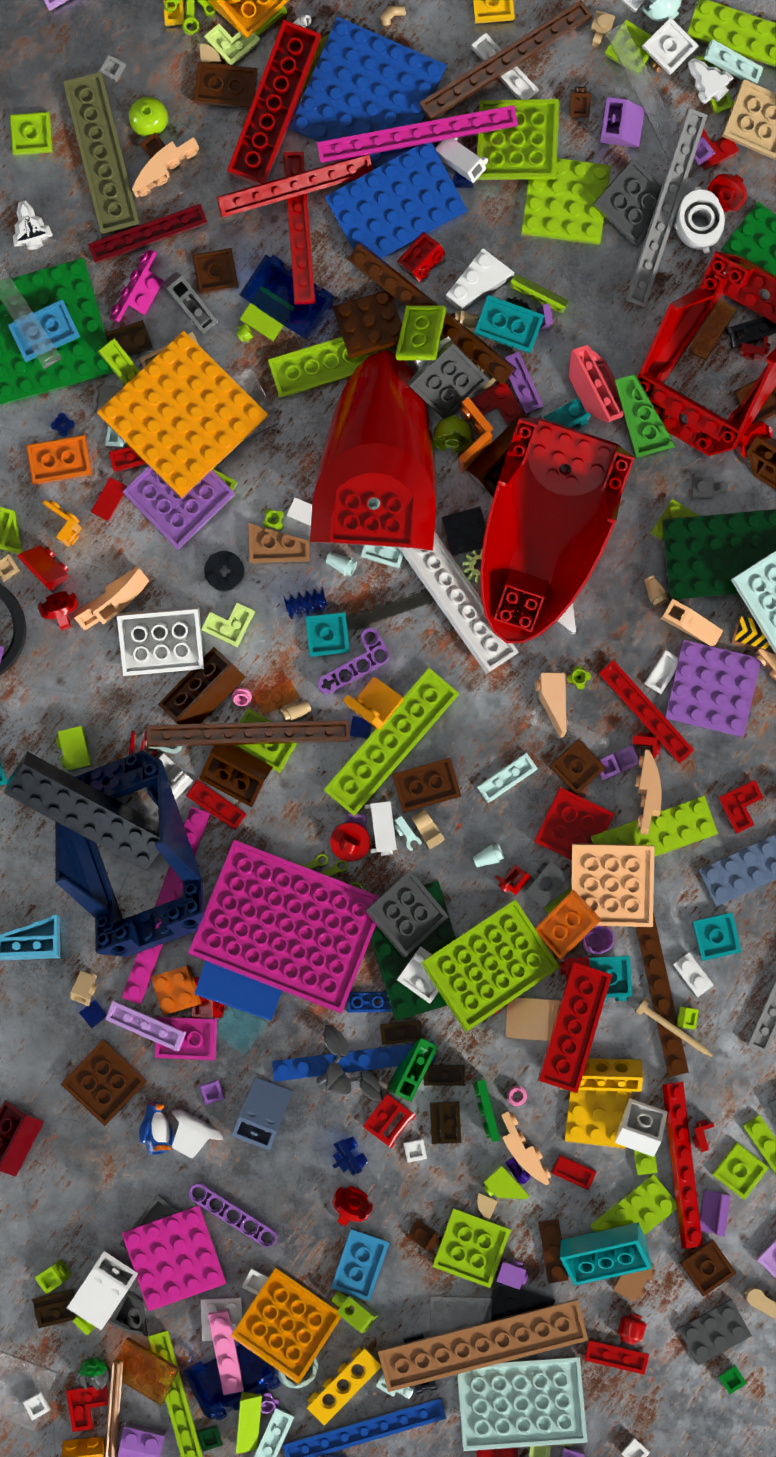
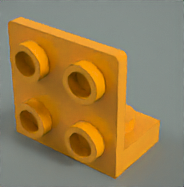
(375, 703)

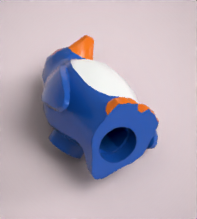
(156, 1130)

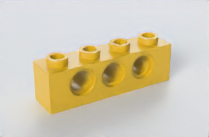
(612, 1075)
(325, 1411)

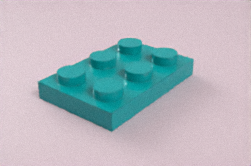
(509, 324)

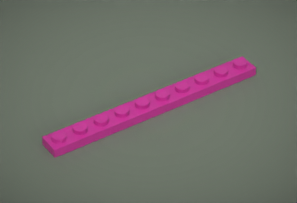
(417, 134)
(171, 890)

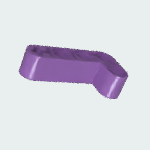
(351, 666)

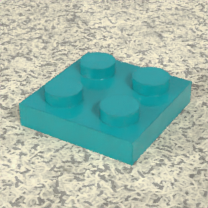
(327, 634)
(716, 936)

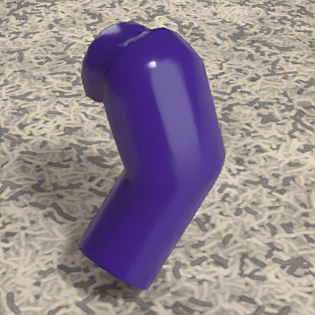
(520, 1175)

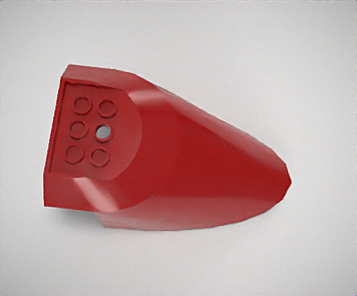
(382, 451)
(547, 525)

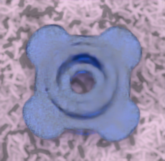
(56, 425)

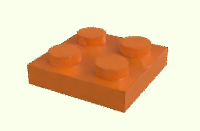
(471, 413)
(175, 990)

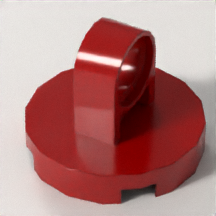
(729, 191)
(758, 428)
(59, 606)
(350, 841)
(351, 1205)

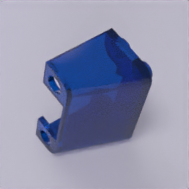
(272, 292)
(207, 1388)

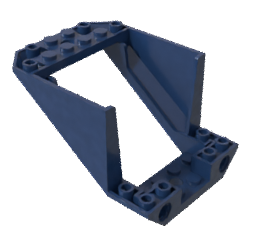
(84, 876)

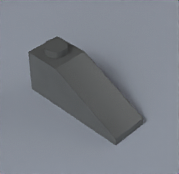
(189, 302)

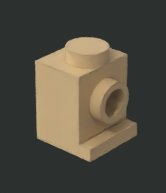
(84, 988)

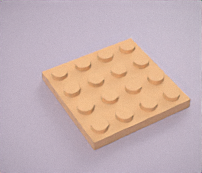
(615, 882)

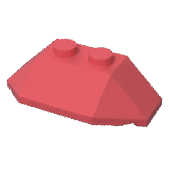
(594, 384)

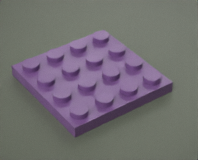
(173, 516)
(712, 688)

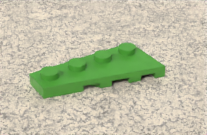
(642, 419)

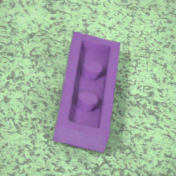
(523, 385)

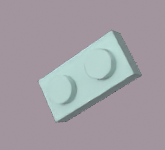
(385, 555)

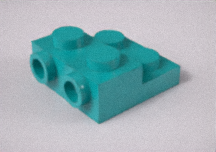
(620, 968)

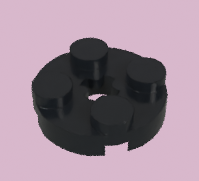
(232, 579)

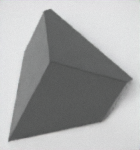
(130, 1315)

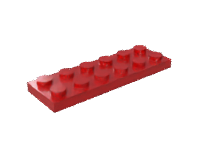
(574, 1027)

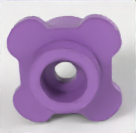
(268, 1403)

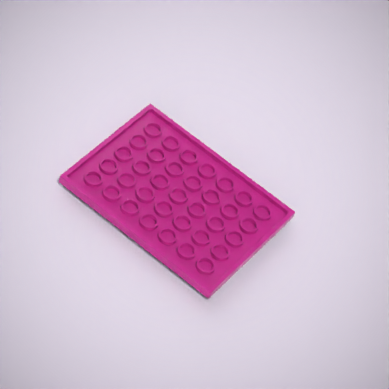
(285, 926)

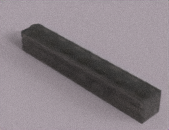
(390, 609)

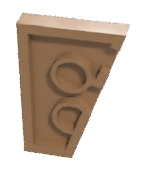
(276, 547)

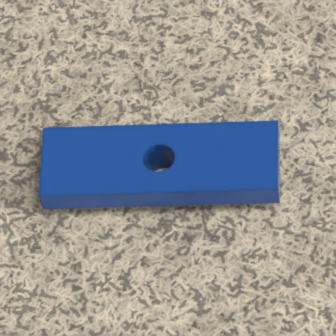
(365, 1002)

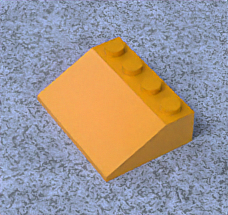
(247, 14)

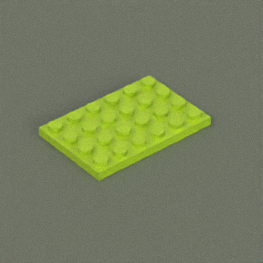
(490, 965)

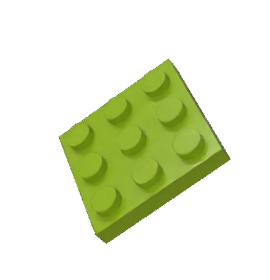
(471, 1247)

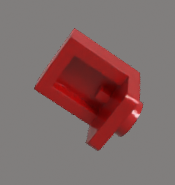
(753, 352)
(643, 739)
(514, 880)
(699, 1139)

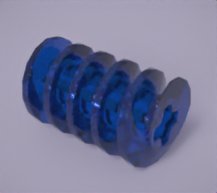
(305, 603)

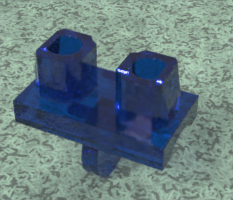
(345, 1158)

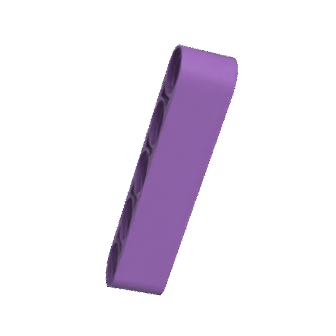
(222, 1213)

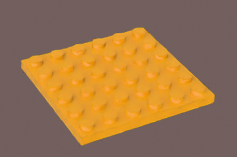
(182, 414)

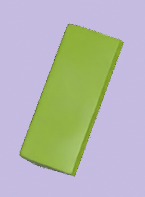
(538, 293)
(248, 1422)

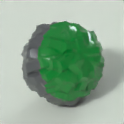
(94, 1372)

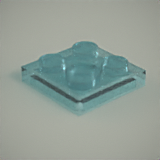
(240, 1029)

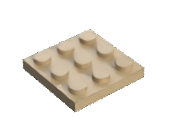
(753, 119)

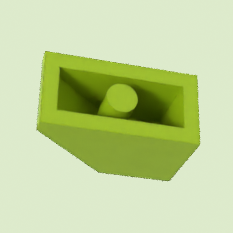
(503, 1185)

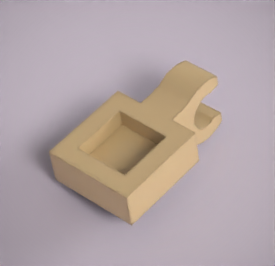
(601, 24)

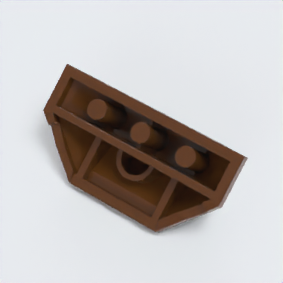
(763, 459)

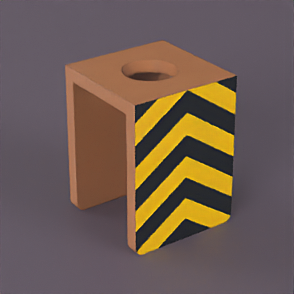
(749, 635)

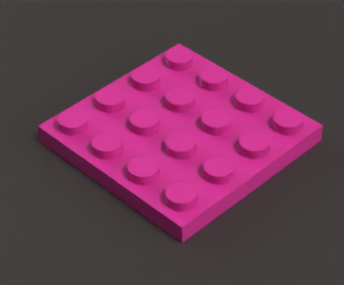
(174, 1258)

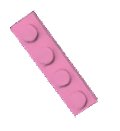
(225, 1352)

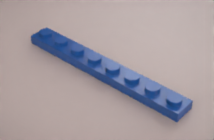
(355, 1061)
(366, 1430)

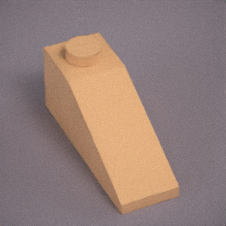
(553, 698)

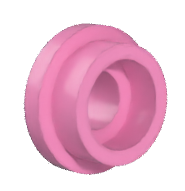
(241, 696)
(516, 1102)

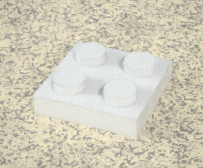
(670, 46)
(210, 1305)

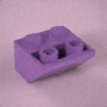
(621, 123)

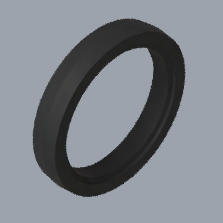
(19, 630)

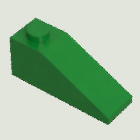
(412, 1070)

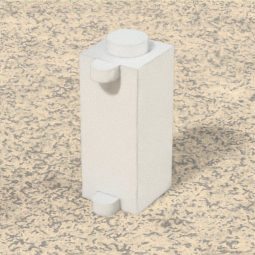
(461, 159)
(383, 828)

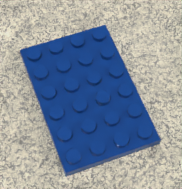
(397, 201)

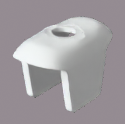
(192, 1133)

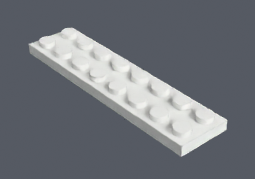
(459, 603)

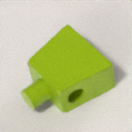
(363, 1315)

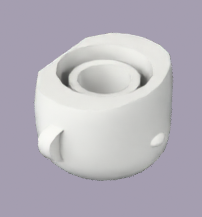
(705, 204)

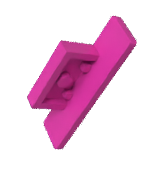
(140, 289)

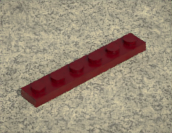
(147, 233)

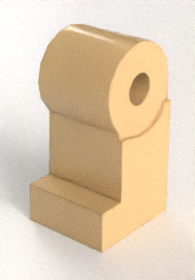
(427, 829)
(758, 1300)

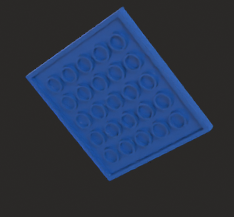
(365, 87)

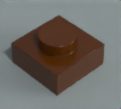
(152, 145)

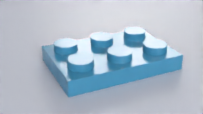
(55, 322)
(360, 1264)

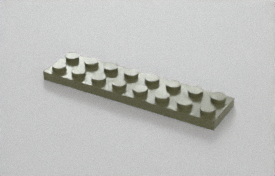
(101, 153)

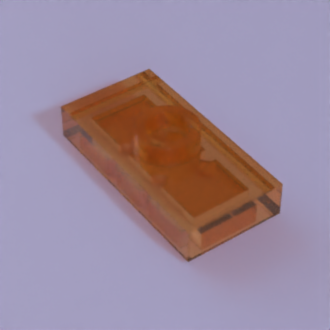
(277, 697)

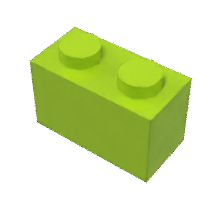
(74, 749)

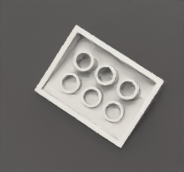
(160, 640)

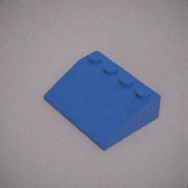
(237, 991)

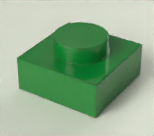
(732, 1379)

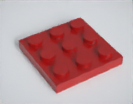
(571, 821)

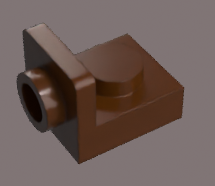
(580, 102)
(423, 1235)

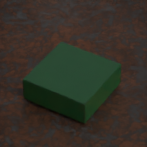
(210, 1437)

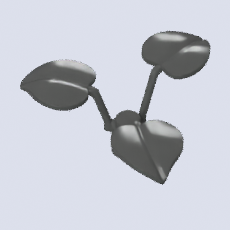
(335, 1077)

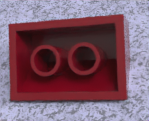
(17, 1136)

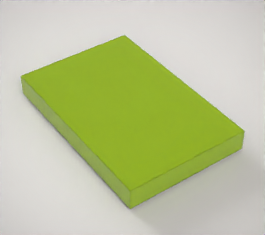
(420, 333)
(272, 754)

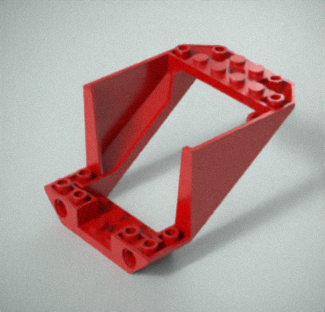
(681, 323)

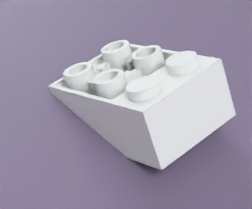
(102, 1290)

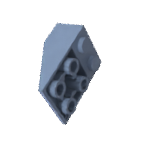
(262, 1113)

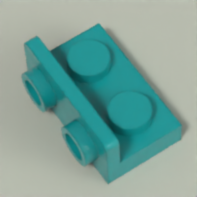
(570, 415)

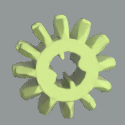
(473, 561)

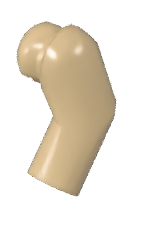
(390, 12)

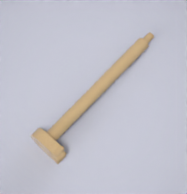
(643, 1008)

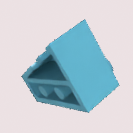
(33, 941)

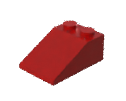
(44, 567)

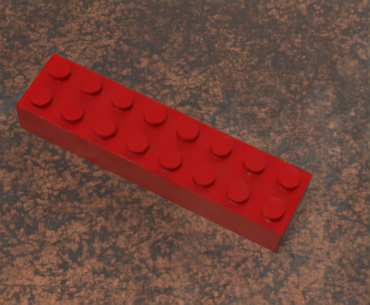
(274, 103)

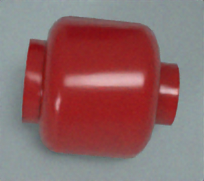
(631, 1328)

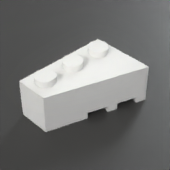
(478, 280)

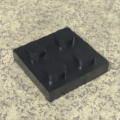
(465, 530)

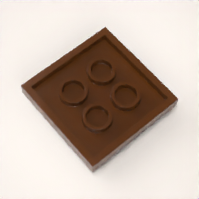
(368, 323)
(104, 1082)

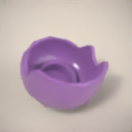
(598, 940)

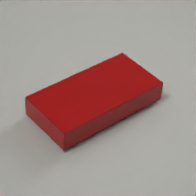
(109, 499)
(573, 1172)

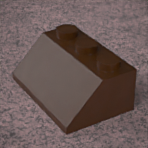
(236, 773)

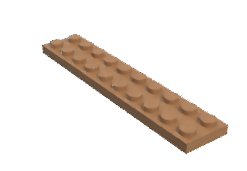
(482, 1345)

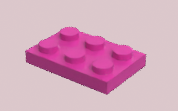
(198, 1042)

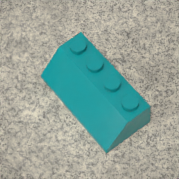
(605, 1254)

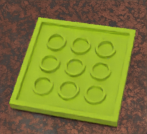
(522, 150)
(564, 205)

